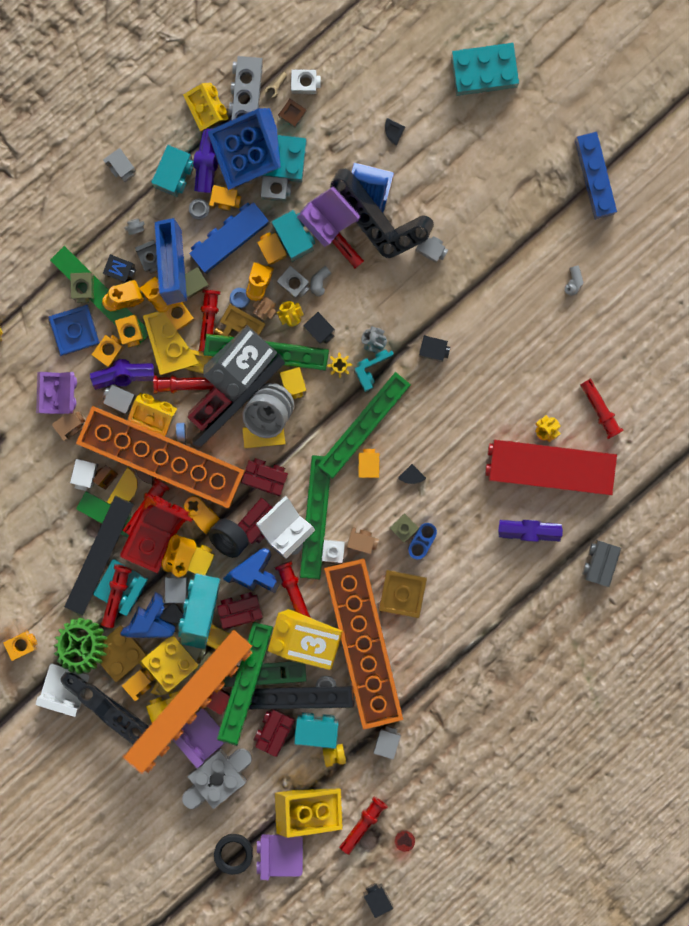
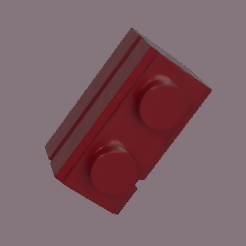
(208, 408)
(264, 477)
(250, 520)
(239, 611)
(274, 732)

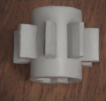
(374, 339)

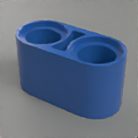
(424, 542)

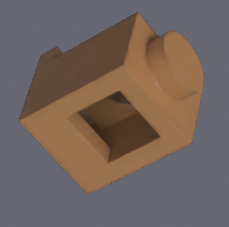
(69, 424)
(362, 541)

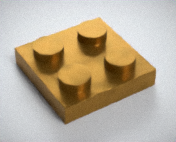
(402, 594)
(122, 654)

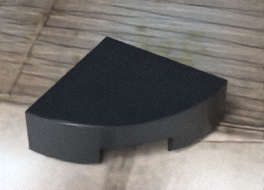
(393, 131)
(412, 475)
(172, 614)

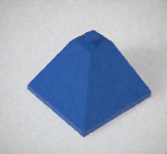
(246, 147)

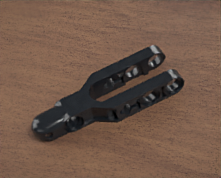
(105, 707)

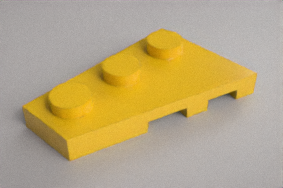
(167, 344)

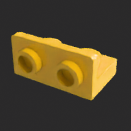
(205, 106)
(152, 414)

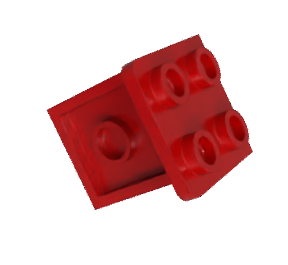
(152, 532)

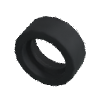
(228, 538)
(233, 870)

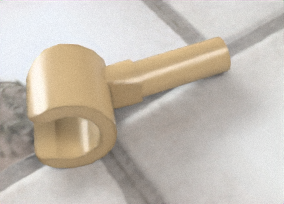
(276, 85)

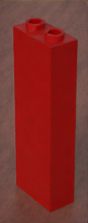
(551, 467)

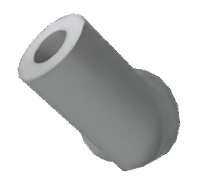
(317, 281)
(575, 283)

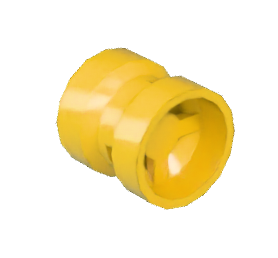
(334, 755)

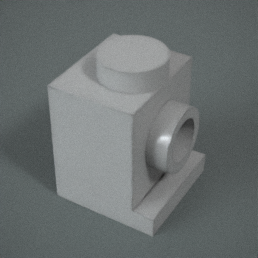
(120, 165)
(432, 249)

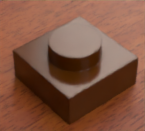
(292, 112)
(105, 477)

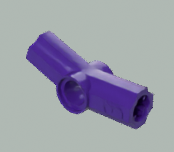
(205, 164)
(122, 374)
(530, 530)

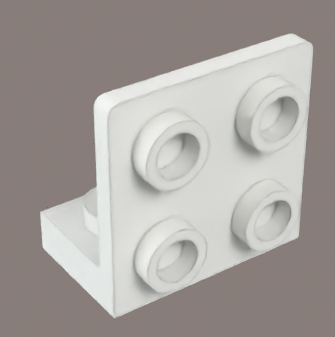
(284, 528)
(56, 696)

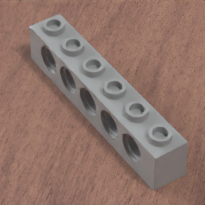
(246, 66)

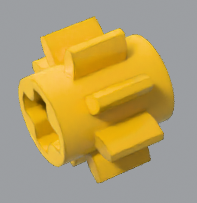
(290, 313)
(335, 369)
(547, 428)

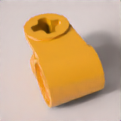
(258, 281)
(151, 292)
(123, 296)
(203, 517)
(178, 553)

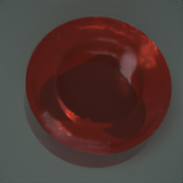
(404, 840)

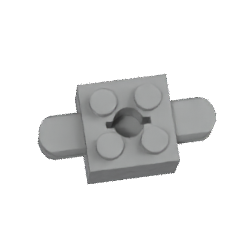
(217, 778)

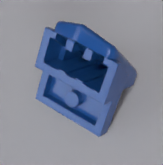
(375, 182)
(250, 572)
(148, 622)

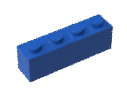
(595, 175)
(229, 238)
(170, 261)

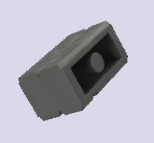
(602, 563)

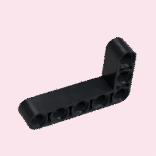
(373, 222)

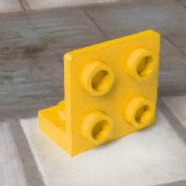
(169, 663)

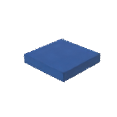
(74, 330)

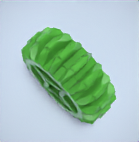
(92, 640)

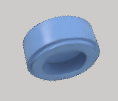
(239, 299)
(181, 432)

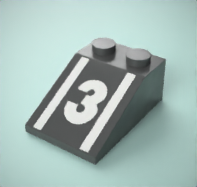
(239, 363)

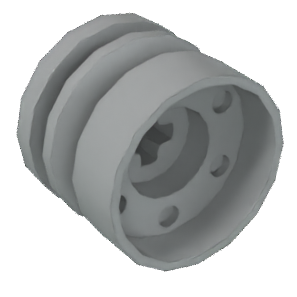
(268, 410)

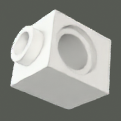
(297, 75)
(83, 474)
(333, 551)

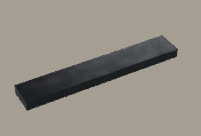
(203, 436)
(99, 555)
(303, 697)

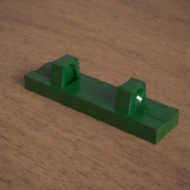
(271, 673)

